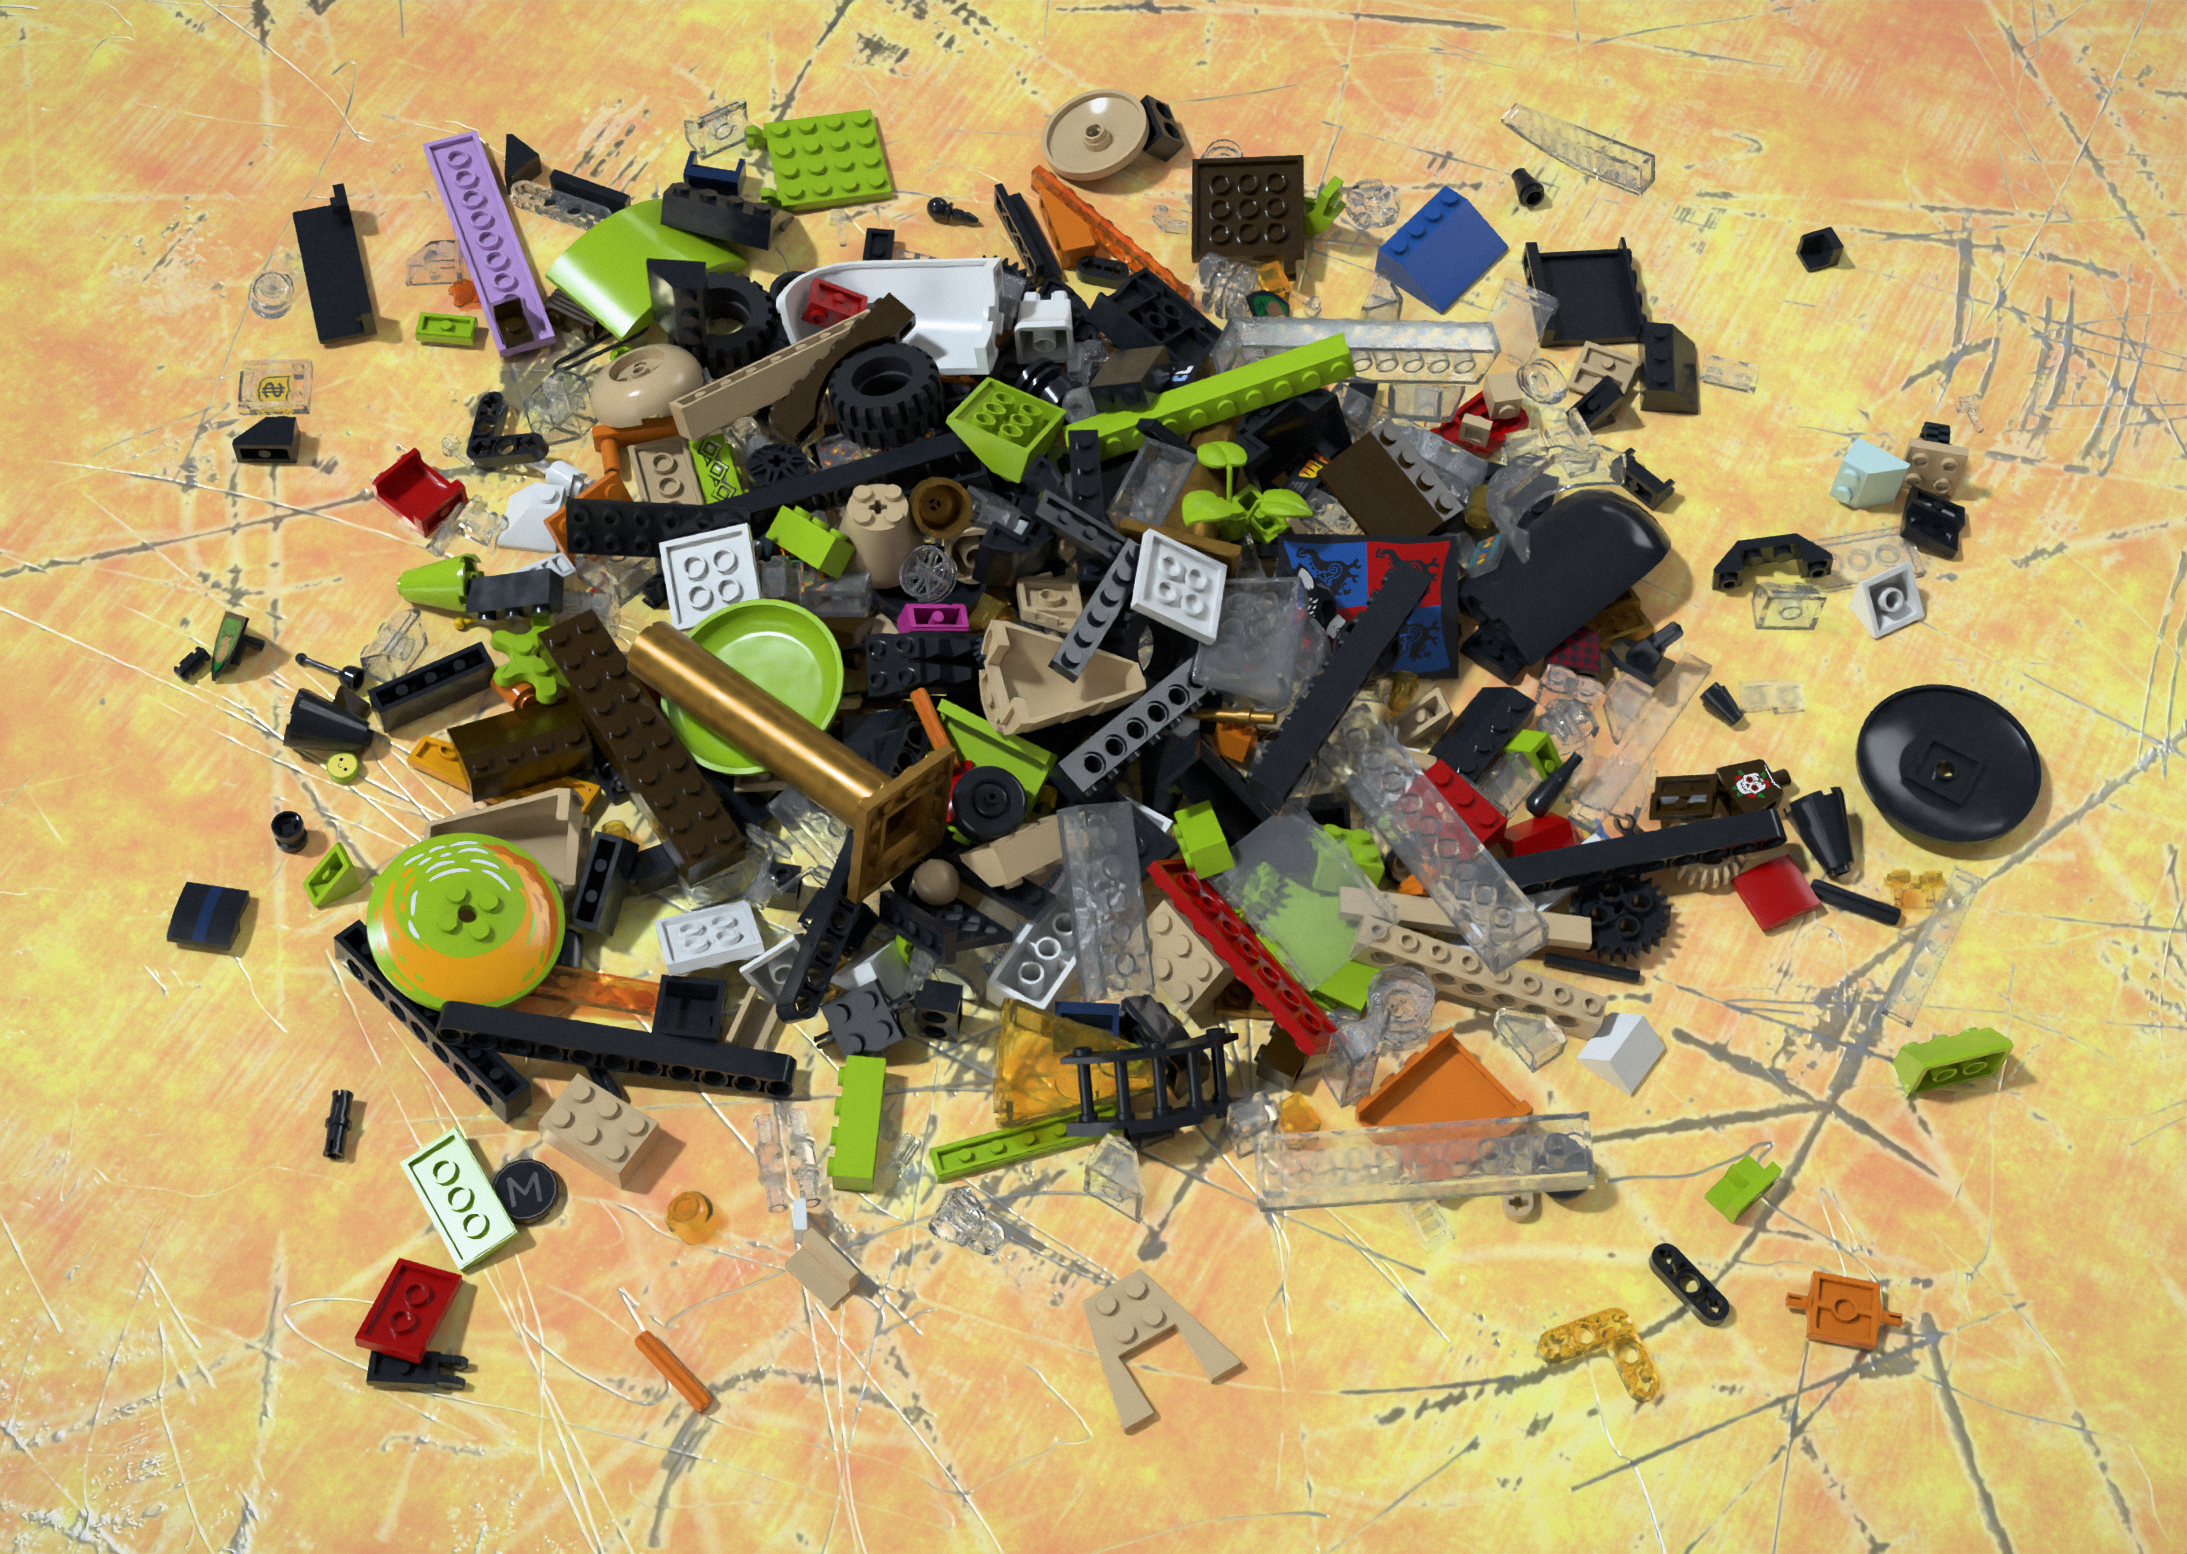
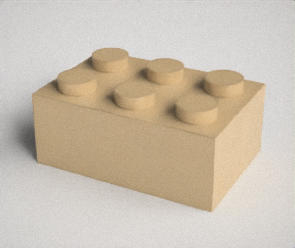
(1185, 960)
(599, 1131)

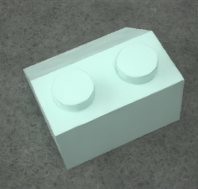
(1868, 476)

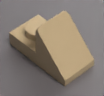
(1422, 717)

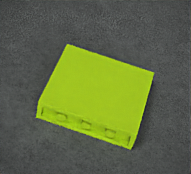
(979, 742)

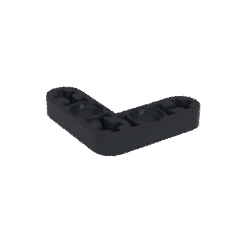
(487, 448)

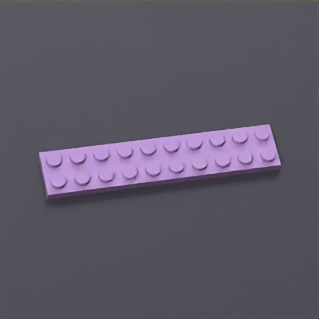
(486, 234)

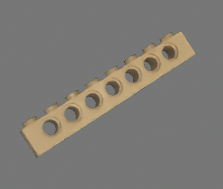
(1468, 977)

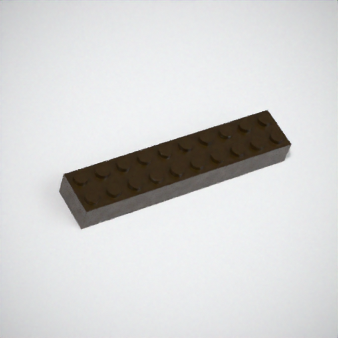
(641, 747)

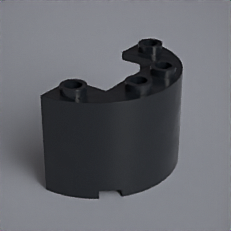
(1287, 431)
(1008, 555)

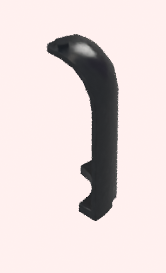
(1578, 563)

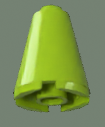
(441, 582)

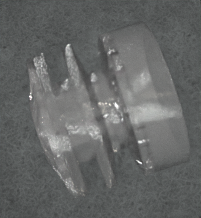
(1222, 286)
(1411, 1001)

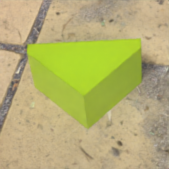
(332, 878)

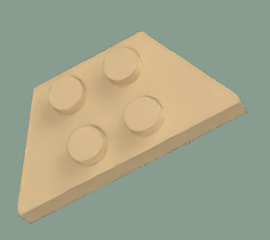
(1050, 600)

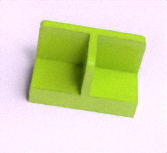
(1742, 1187)

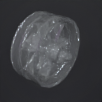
(928, 574)

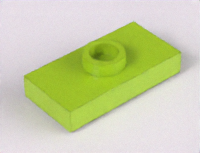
(446, 328)

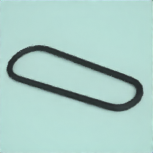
(597, 353)

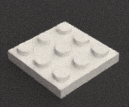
(709, 573)
(1179, 587)
(709, 937)

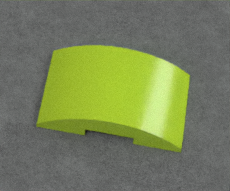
(609, 270)

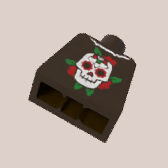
(1751, 787)

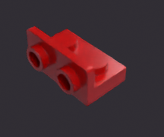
(831, 304)

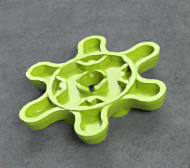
(524, 663)

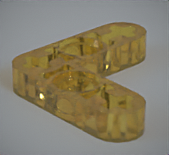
(1613, 1340)

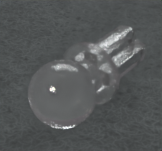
(889, 1175)

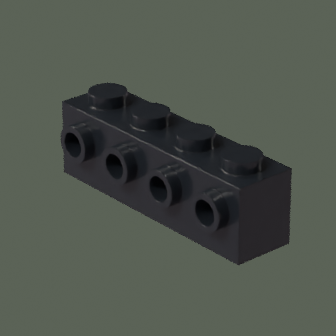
(432, 687)

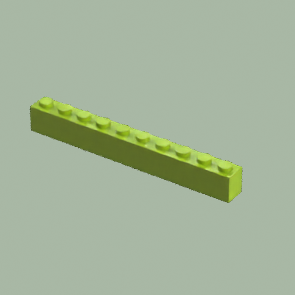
(1225, 394)

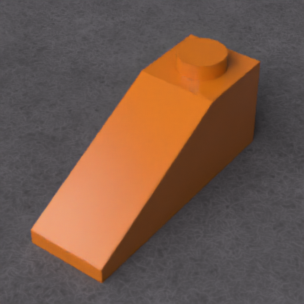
(1067, 230)

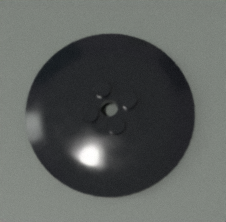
(1957, 729)

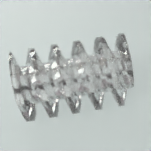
(1079, 405)

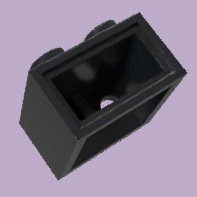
(691, 1008)

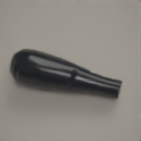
(1548, 791)

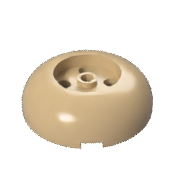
(643, 384)

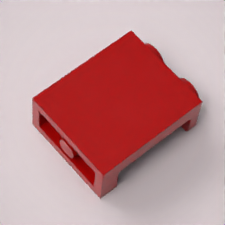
(418, 493)

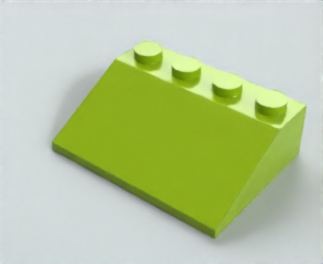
(1006, 427)

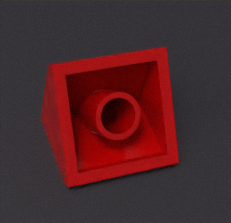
(1537, 835)

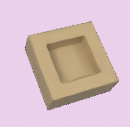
(1475, 430)

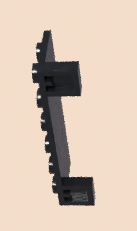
(334, 270)
(639, 527)

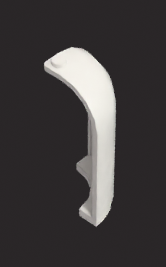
(950, 298)

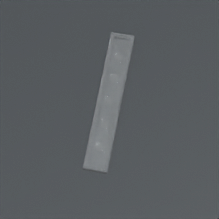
(1932, 946)

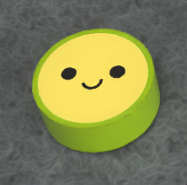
(342, 767)

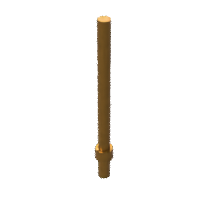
(1243, 716)

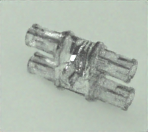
(773, 1169)

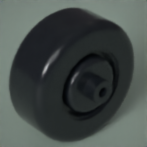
(987, 804)

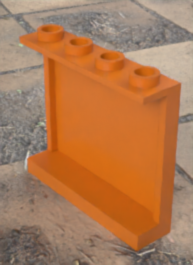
(1439, 1087)

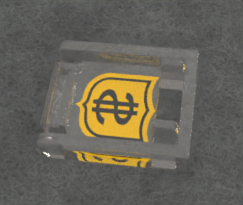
(269, 385)

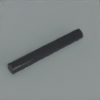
(1591, 967)

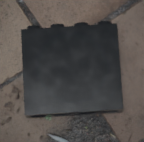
(1593, 292)

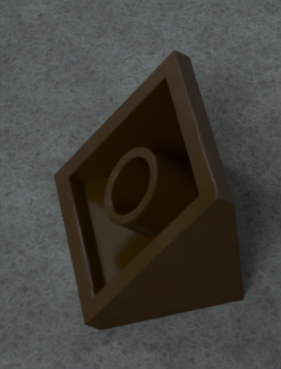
(850, 632)

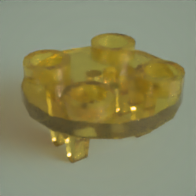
(1902, 881)

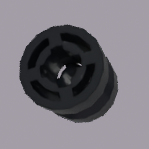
(289, 832)

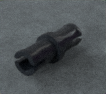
(338, 1124)

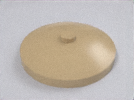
(1095, 134)

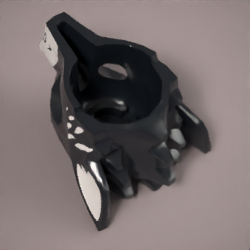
(1322, 600)

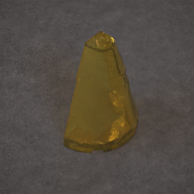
(1028, 1071)

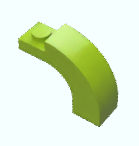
(1323, 211)

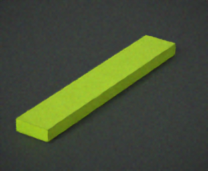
(1008, 1146)

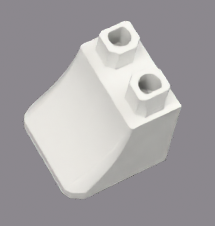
(1044, 328)

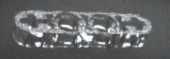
(559, 209)

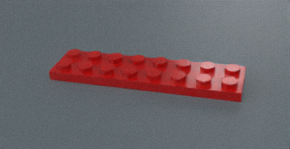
(1245, 954)

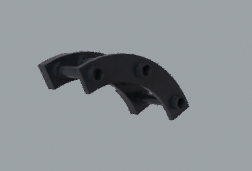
(1162, 1115)

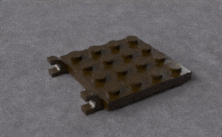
(1249, 209)

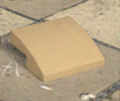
(1596, 363)

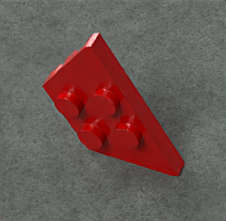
(1477, 407)

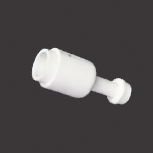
(556, 473)

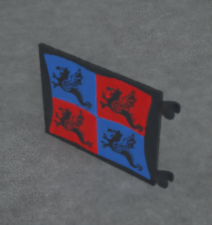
(1356, 567)

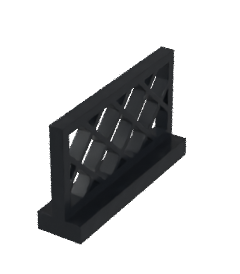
(940, 931)

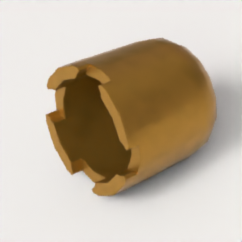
(950, 515)

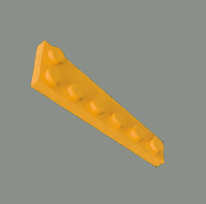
(439, 760)

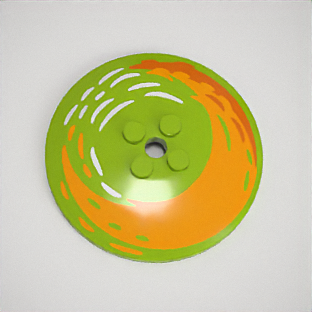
(438, 956)

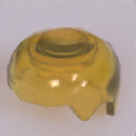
(691, 1217)

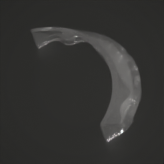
(1535, 477)

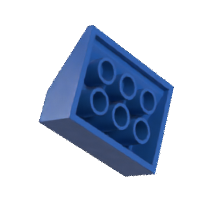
(1441, 250)

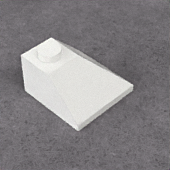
(526, 515)

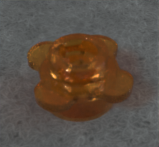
(463, 293)

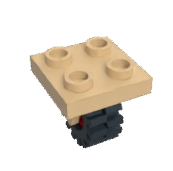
(1934, 461)

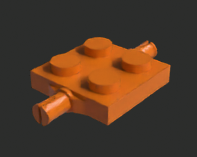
(1843, 1310)

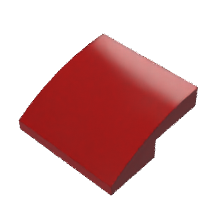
(1775, 892)

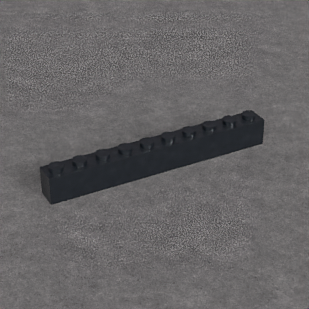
(1338, 685)

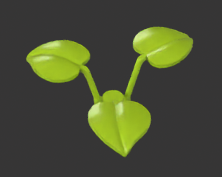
(1206, 507)

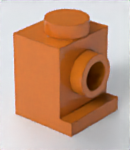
(1234, 740)

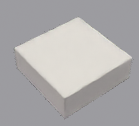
(800, 1222)

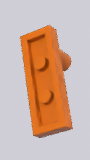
(610, 439)

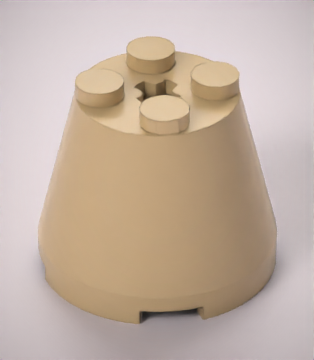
(882, 532)

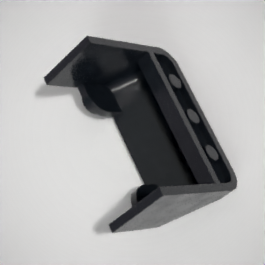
(1206, 774)

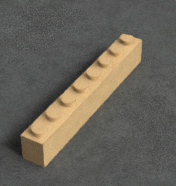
(753, 386)

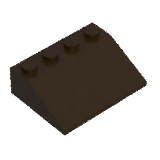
(1390, 486)
(521, 748)

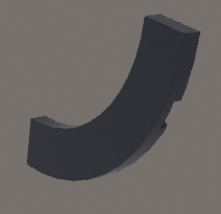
(1082, 328)

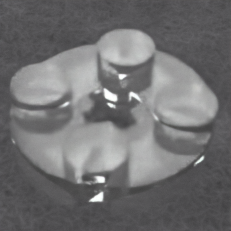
(1373, 216)

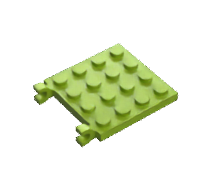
(823, 161)

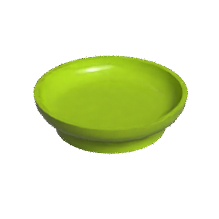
(780, 651)

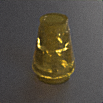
(1402, 691)

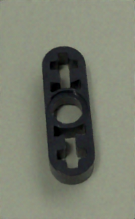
(1712, 1297)

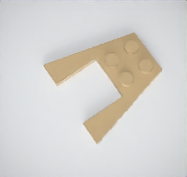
(1130, 1317)

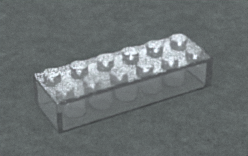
(1105, 901)

